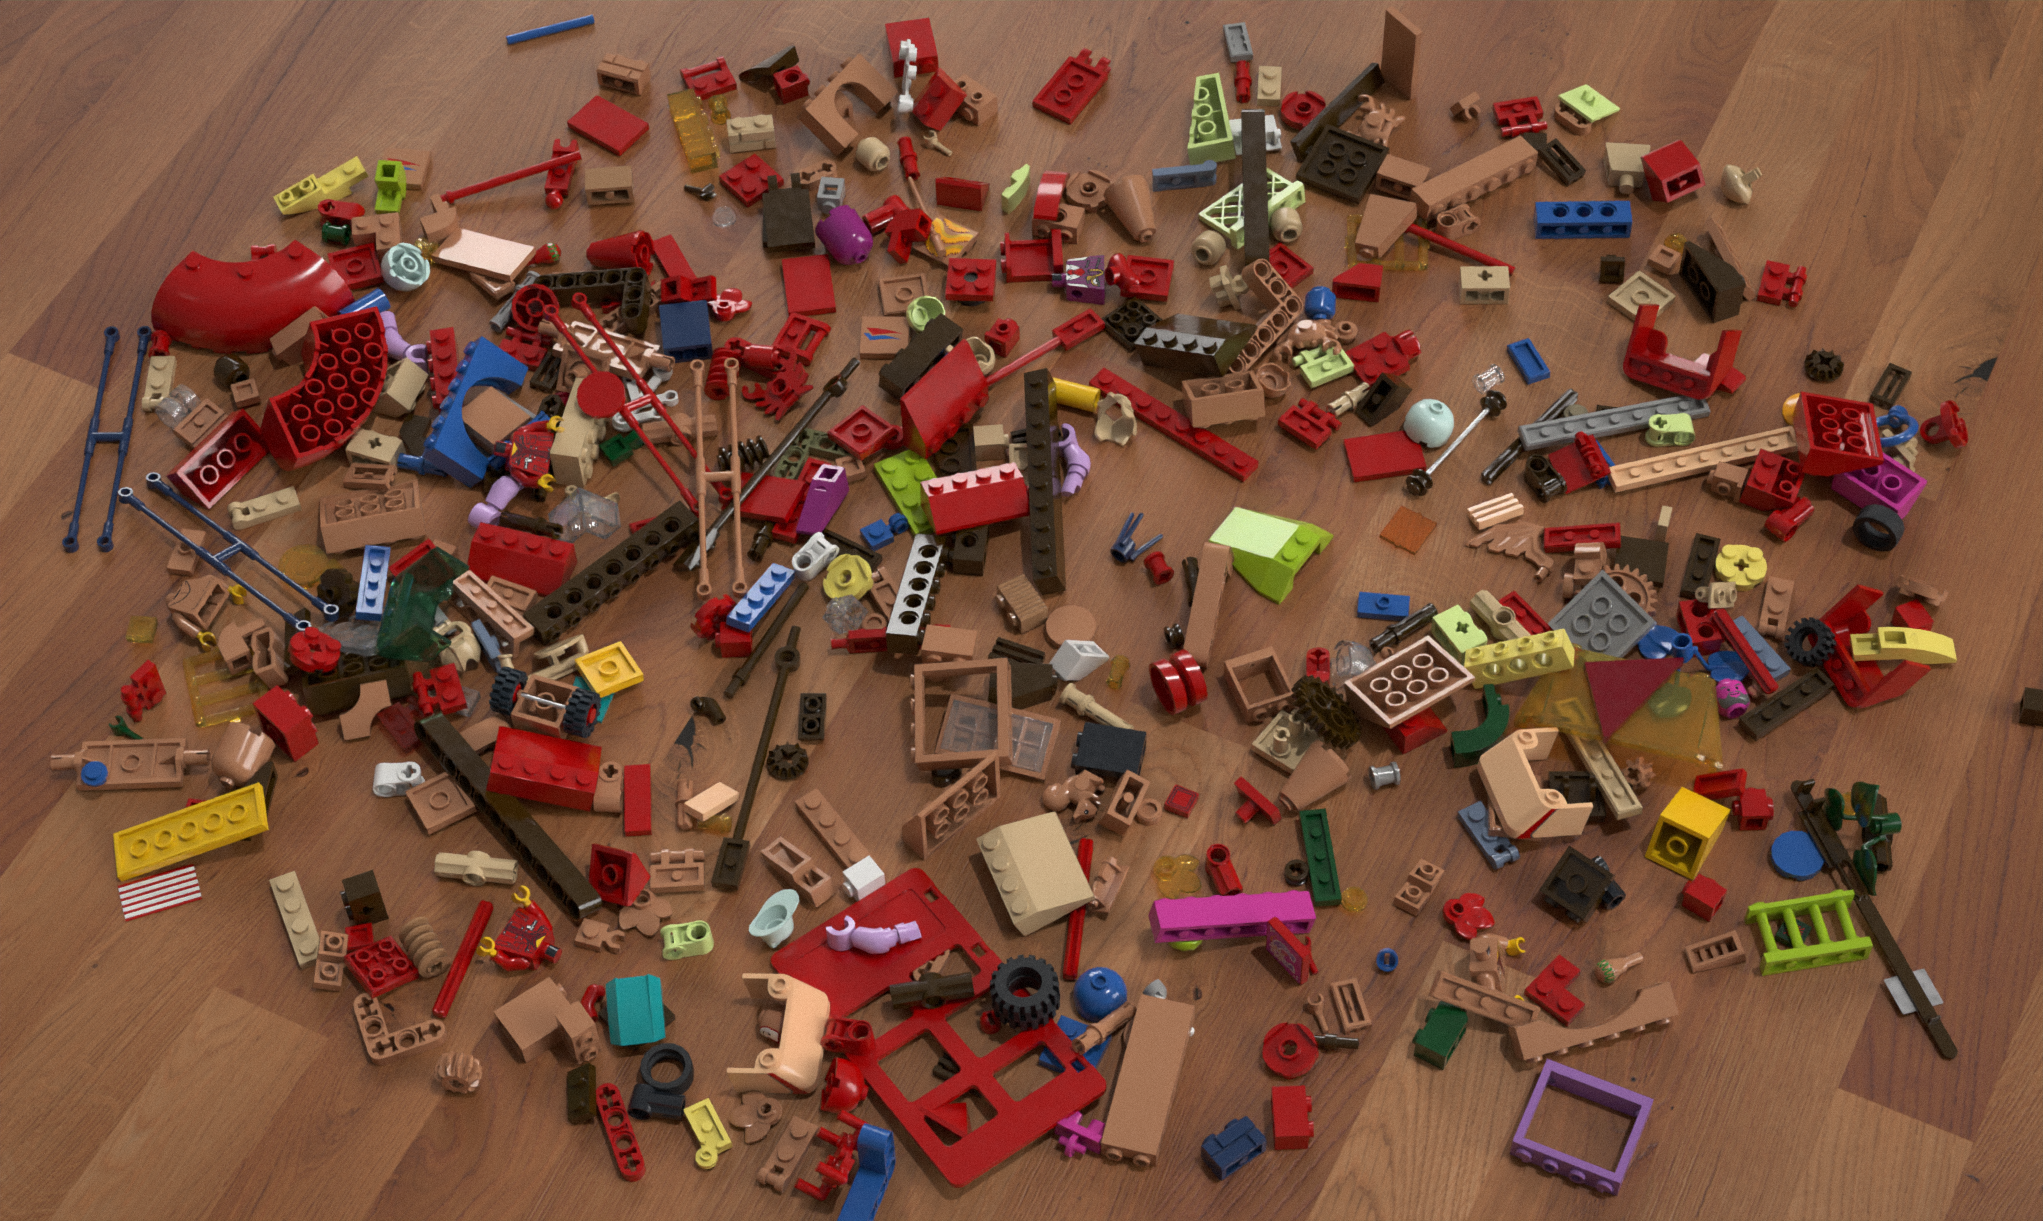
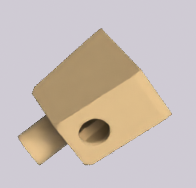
(1624, 165)

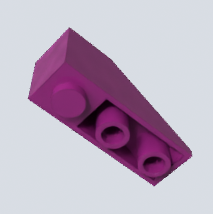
(823, 499)

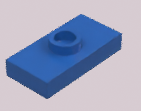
(1383, 606)

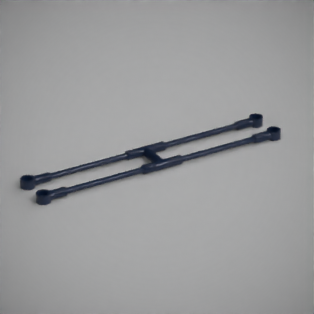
(94, 436)
(153, 481)

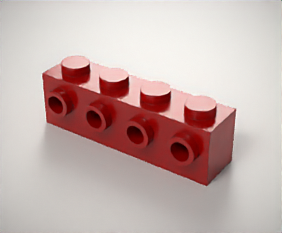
(443, 362)

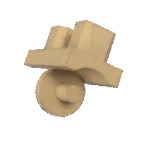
(1228, 288)
(1902, 453)

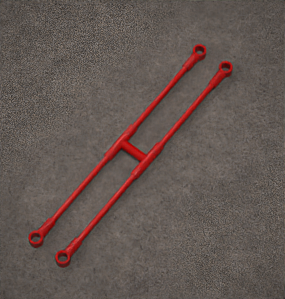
(648, 398)

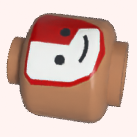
(771, 1021)

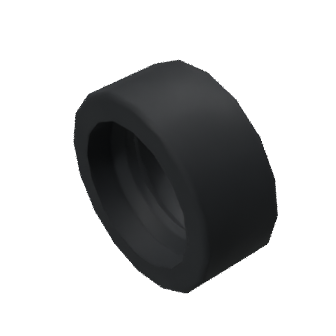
(1884, 517)
(663, 1052)

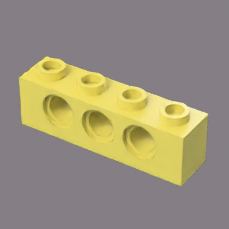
(1520, 658)

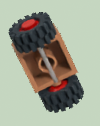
(544, 704)

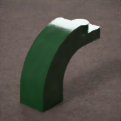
(1469, 745)

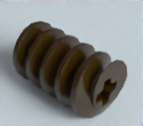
(748, 454)

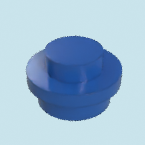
(94, 774)

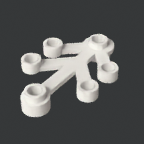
(908, 53)
(659, 376)

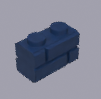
(1232, 1147)

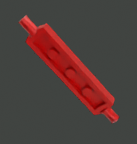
(865, 640)

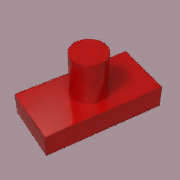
(1254, 802)

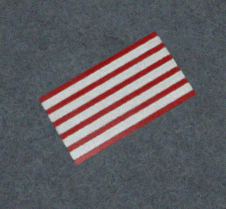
(159, 892)

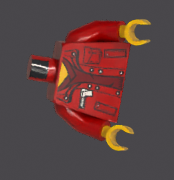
(530, 453)
(524, 940)

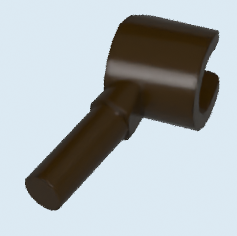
(705, 192)

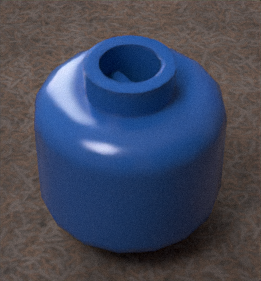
(1320, 303)

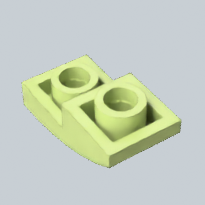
(1014, 195)

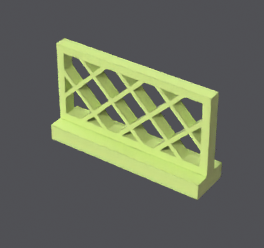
(1290, 197)

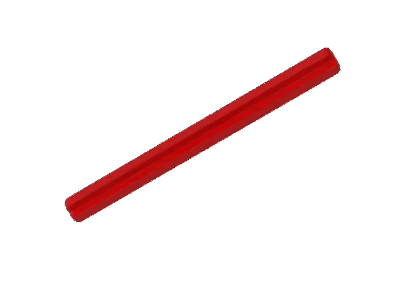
(1077, 916)

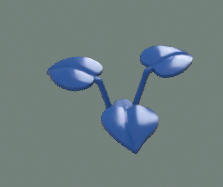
(1665, 640)

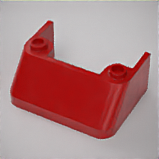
(1649, 362)
(1862, 681)

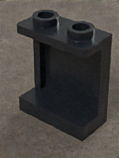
(1109, 750)

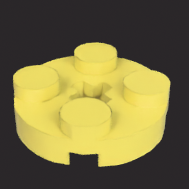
(1743, 555)
(856, 568)

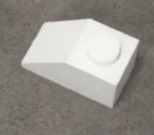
(1077, 659)

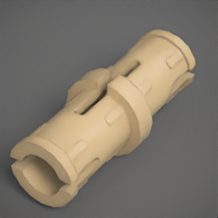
(1348, 400)

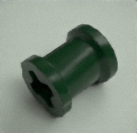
(336, 233)

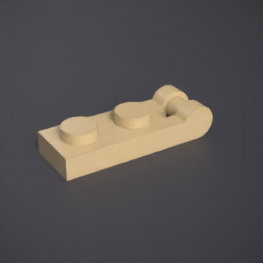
(159, 381)
(264, 508)

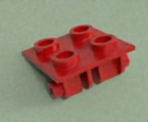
(1580, 462)

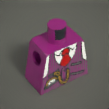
(1083, 280)

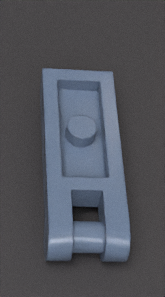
(1184, 176)
(1475, 821)

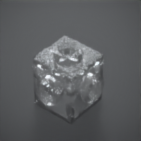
(844, 614)

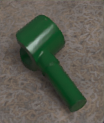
(122, 729)

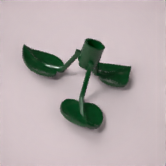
(1863, 803)

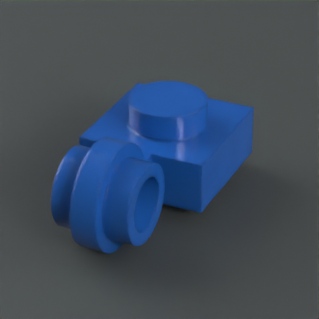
(879, 535)

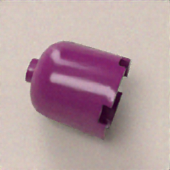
(845, 235)

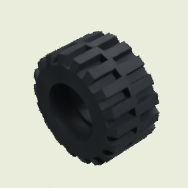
(1029, 1010)

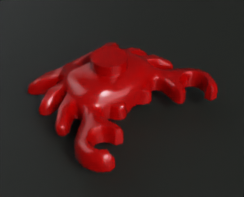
(784, 389)

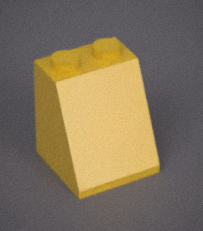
(1686, 832)

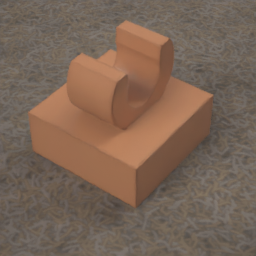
(1465, 105)

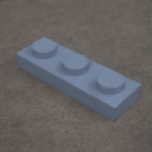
(1767, 655)

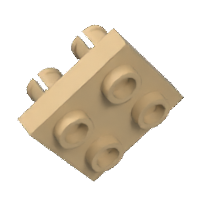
(1285, 740)

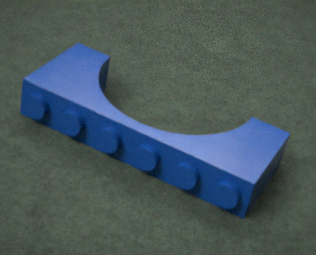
(449, 443)

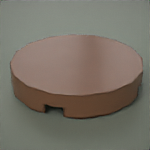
(1070, 624)

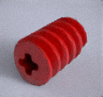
(716, 382)

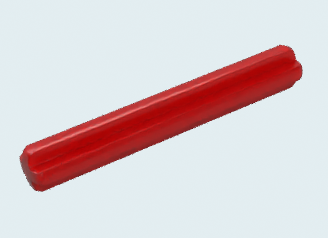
(1745, 651)

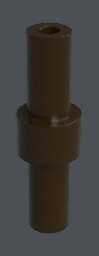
(1332, 1042)

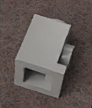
(830, 199)

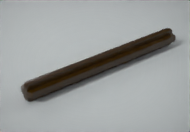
(1515, 449)

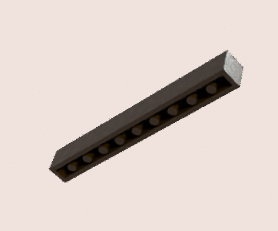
(1044, 482)

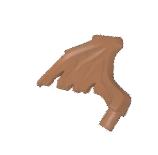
(1516, 540)

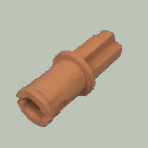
(684, 793)

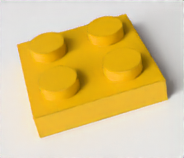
(609, 669)

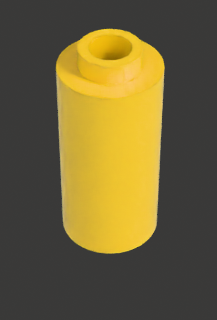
(1077, 395)

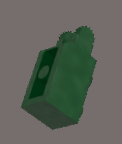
(1441, 1034)

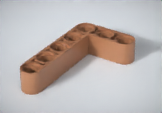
(1277, 312)
(1213, 570)

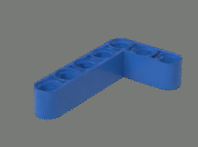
(876, 1168)

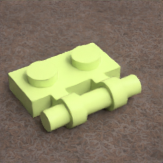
(1322, 369)

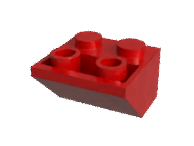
(1672, 172)
(1772, 482)

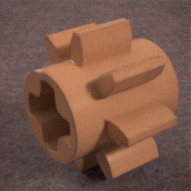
(1645, 769)

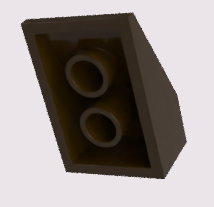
(1712, 282)

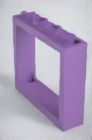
(1597, 1091)

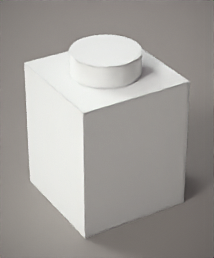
(862, 878)

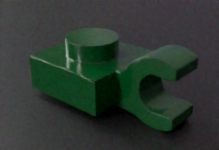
(619, 448)

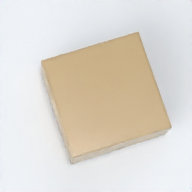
(1663, 523)

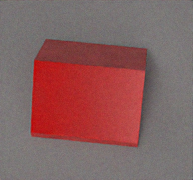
(961, 193)
(616, 874)

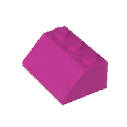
(1881, 485)

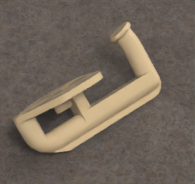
(555, 669)

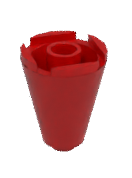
(623, 251)

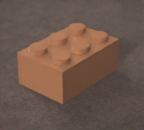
(1223, 399)

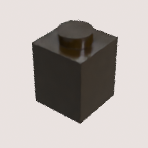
(2031, 707)

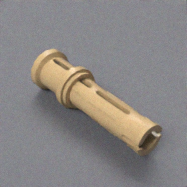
(1087, 706)

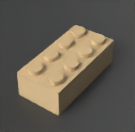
(578, 444)

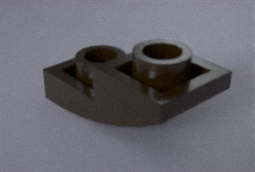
(812, 716)

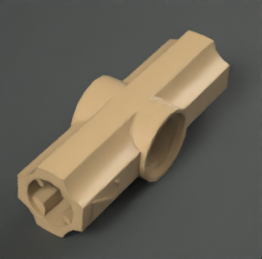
(1498, 617)
(476, 868)

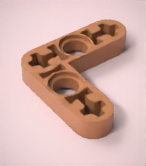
(384, 1039)

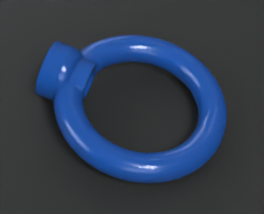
(1903, 418)

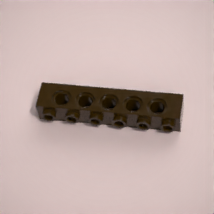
(917, 594)

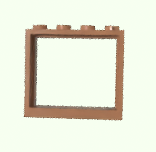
(1004, 708)

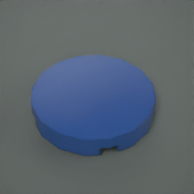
(1796, 856)

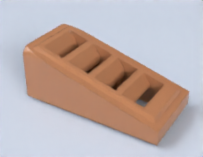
(1711, 944)

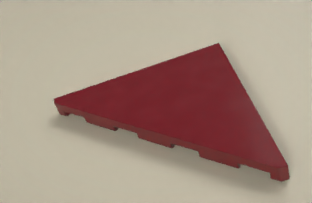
(1624, 687)

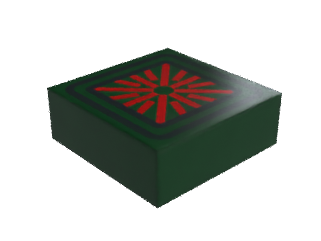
(1783, 936)

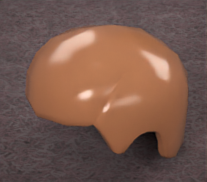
(1273, 380)

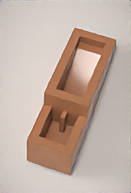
(799, 871)

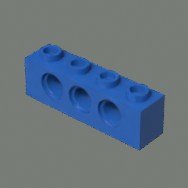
(1582, 219)

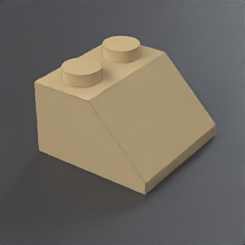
(400, 388)

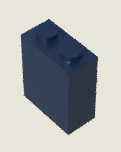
(686, 331)

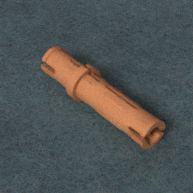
(1097, 1032)

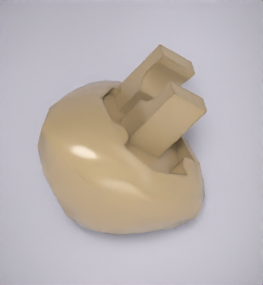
(1737, 184)

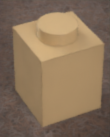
(990, 442)

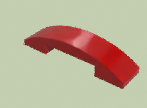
(1049, 195)

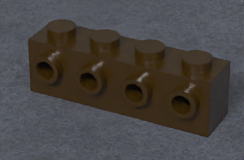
(919, 356)

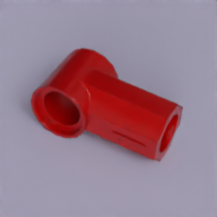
(883, 215)
(1786, 522)
(1222, 872)

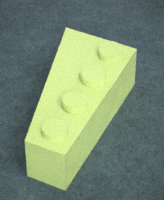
(1210, 124)

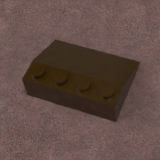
(1194, 344)
(341, 686)

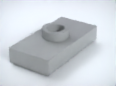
(1237, 42)

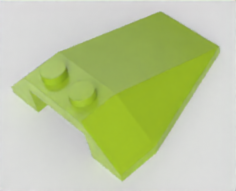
(1269, 549)

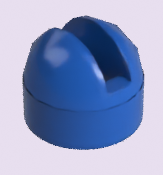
(1393, 959)

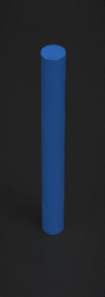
(550, 29)

